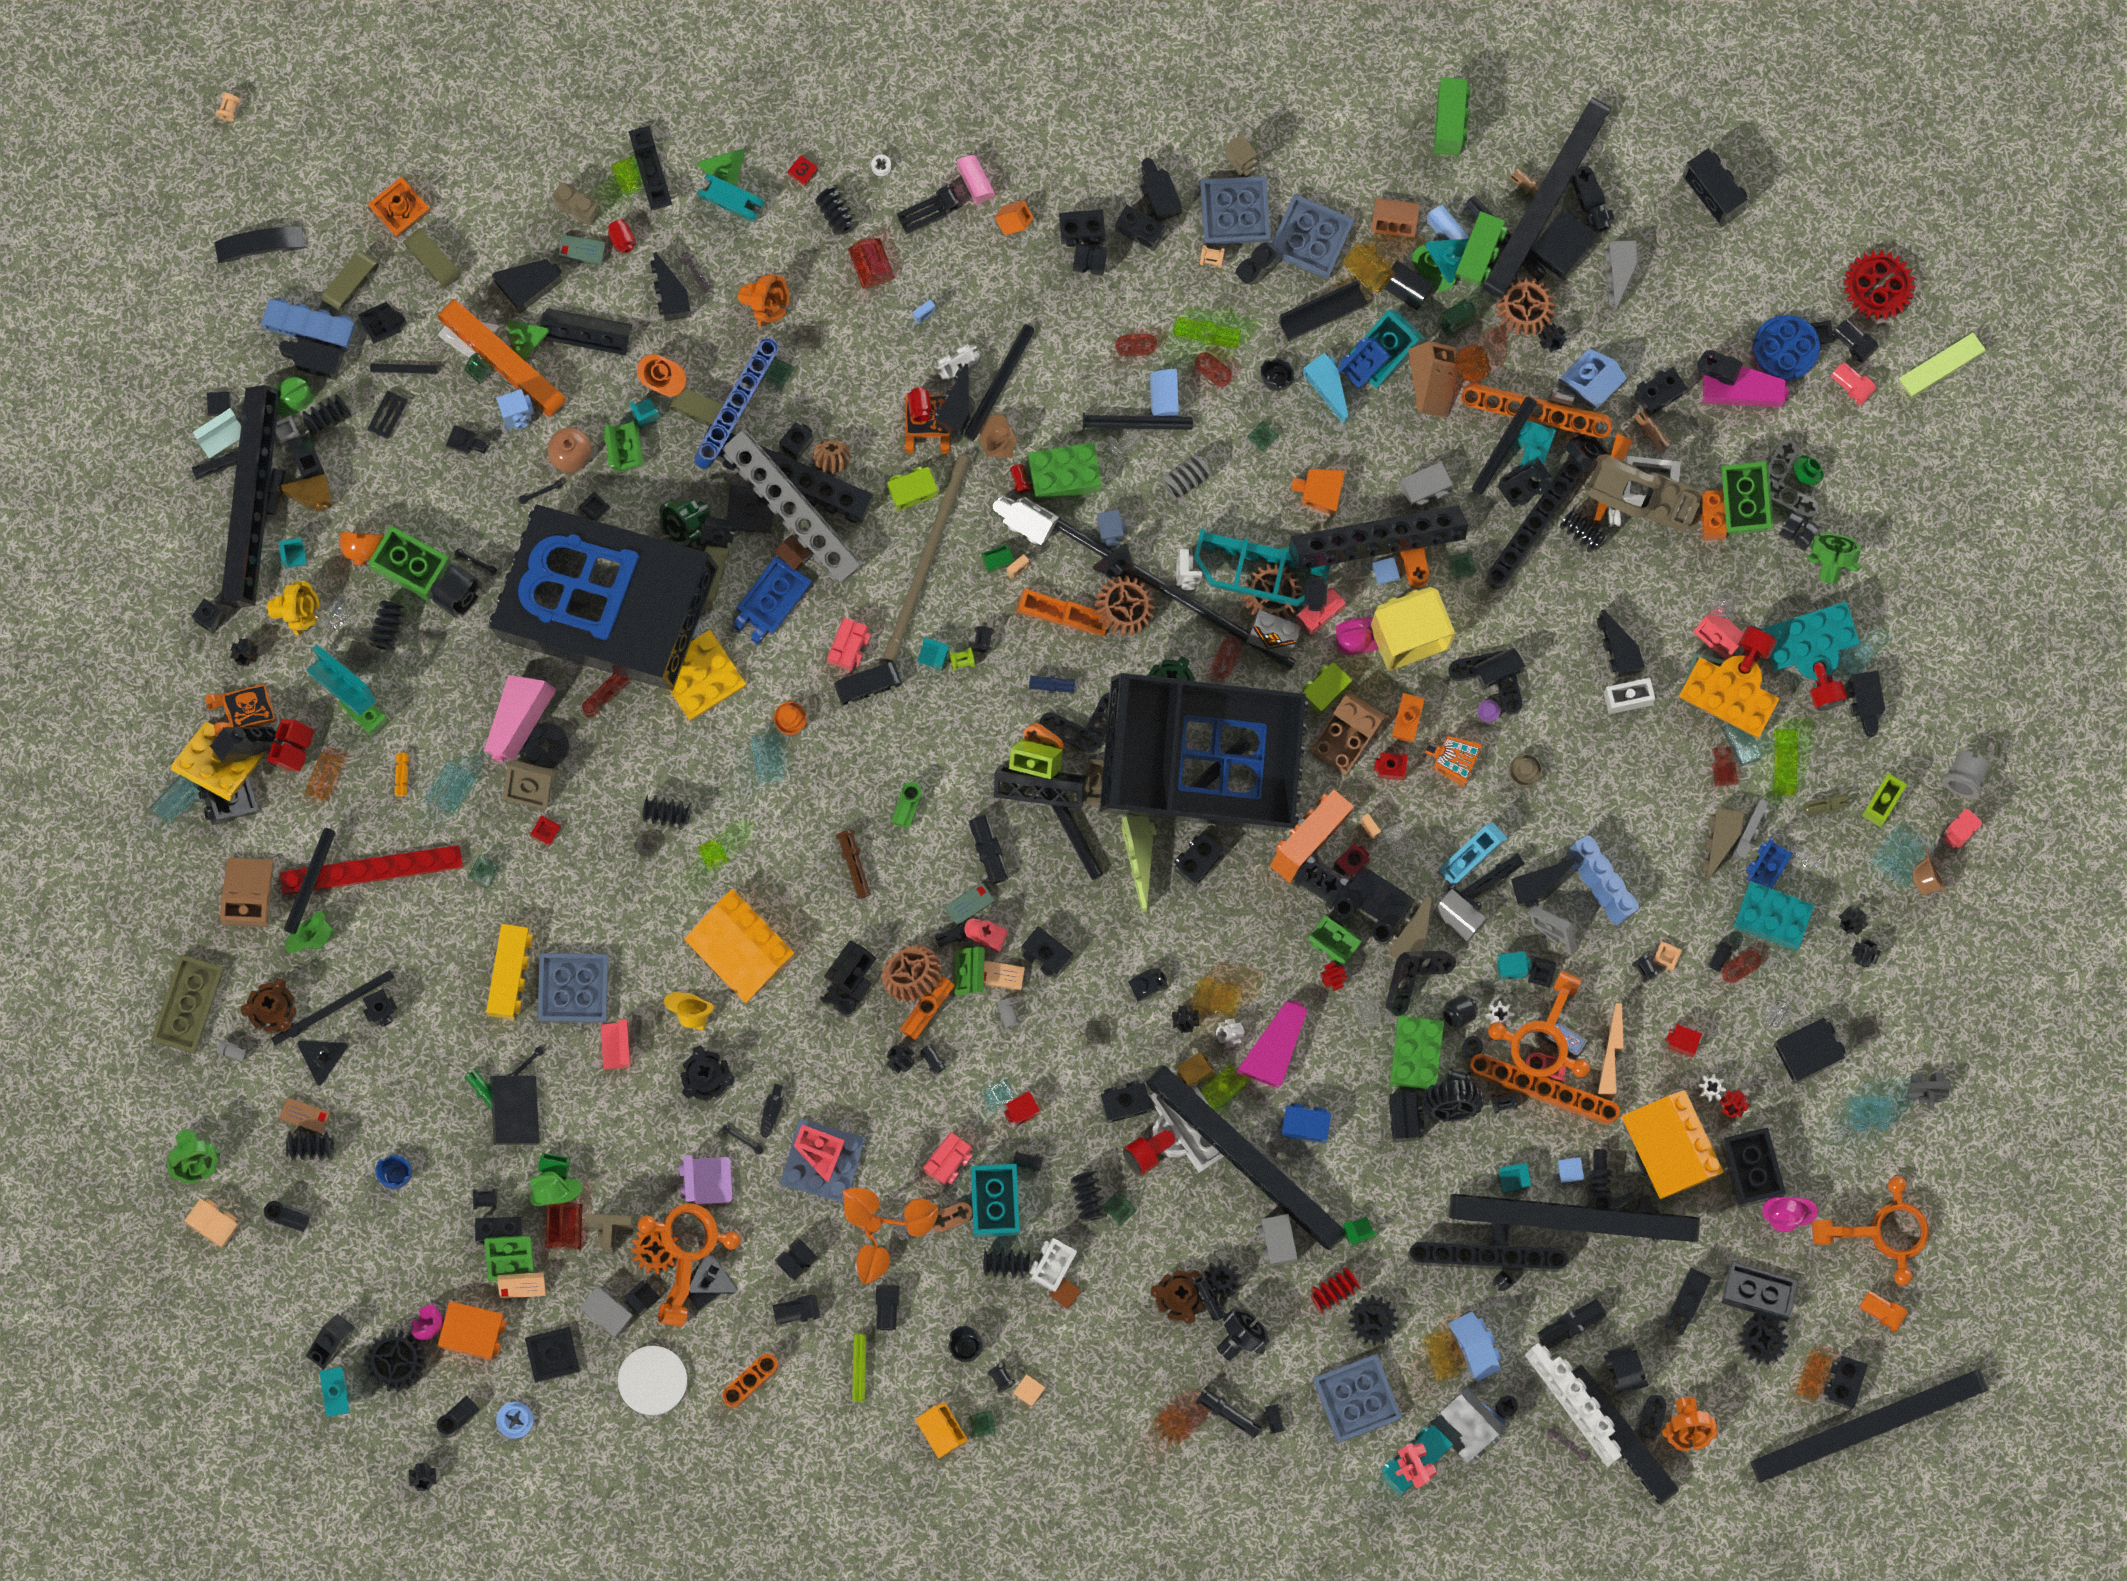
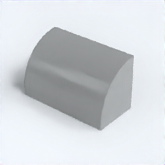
(1459, 915)

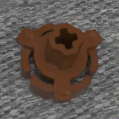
(270, 993)
(1173, 1301)

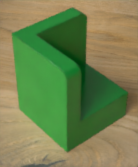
(1358, 1231)

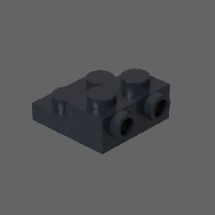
(222, 811)

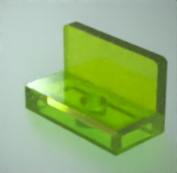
(1224, 1087)

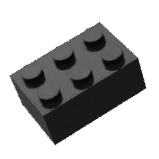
(1715, 187)
(1753, 1167)

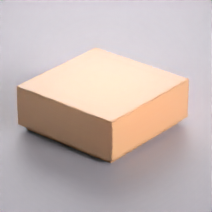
(1018, 566)
(1370, 826)
(1667, 956)
(1029, 1390)

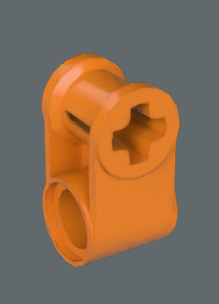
(1415, 562)

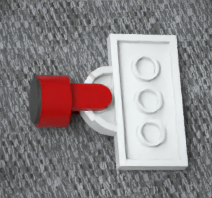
(1171, 1138)

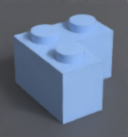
(1476, 1345)

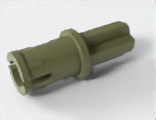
(1826, 804)

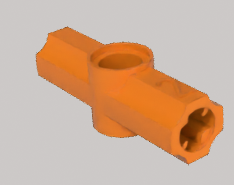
(918, 1019)

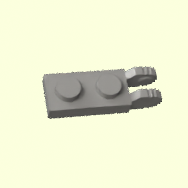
(1750, 829)

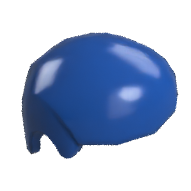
(401, 1175)

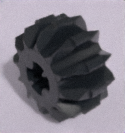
(1227, 1272)

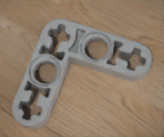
(1776, 482)

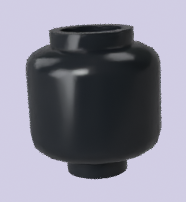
(1460, 1011)

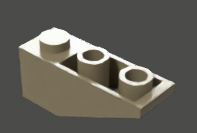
(1726, 830)
(1414, 931)

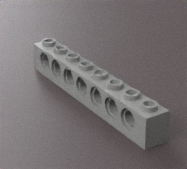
(733, 453)

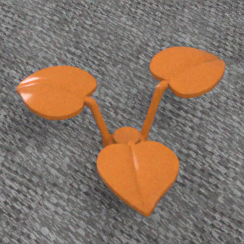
(859, 1210)

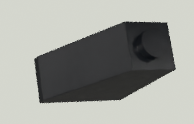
(527, 282)

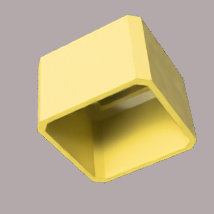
(1412, 628)

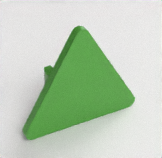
(724, 166)
(525, 337)

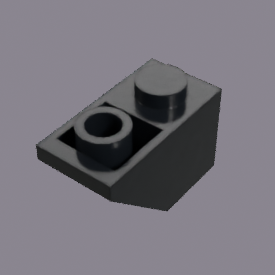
(306, 457)
(330, 1341)

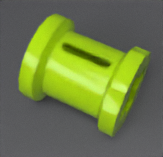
(963, 663)

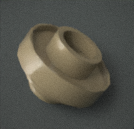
(1525, 770)

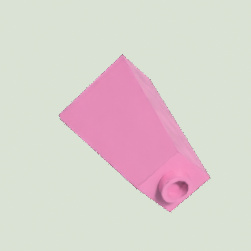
(517, 715)

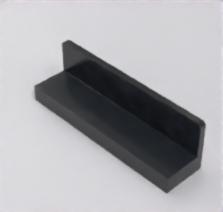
(1322, 310)
(586, 331)

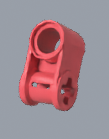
(986, 933)
(1547, 1061)

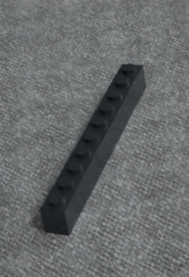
(250, 496)

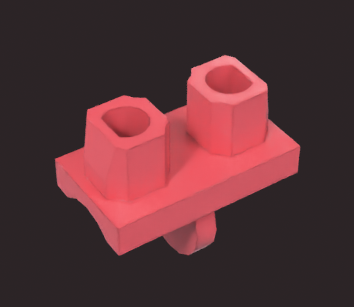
(1412, 1466)

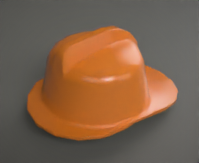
(661, 375)

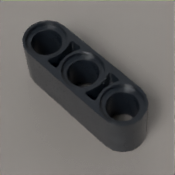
(867, 682)

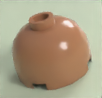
(569, 450)

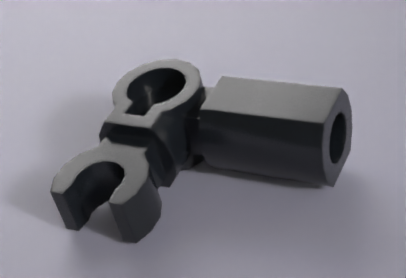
(844, 1005)

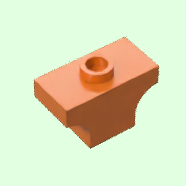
(1408, 717)

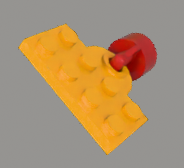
(1734, 687)

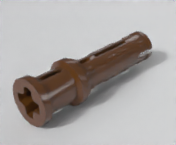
(851, 854)

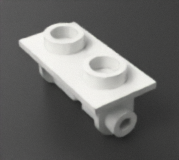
(949, 364)

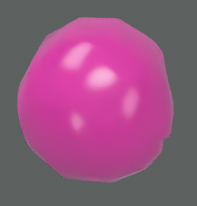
(429, 1323)

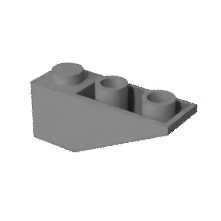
(1622, 263)

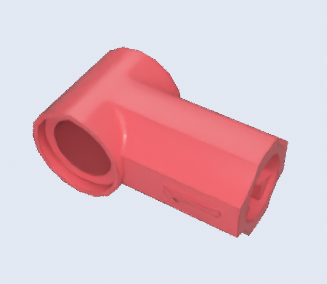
(1858, 387)

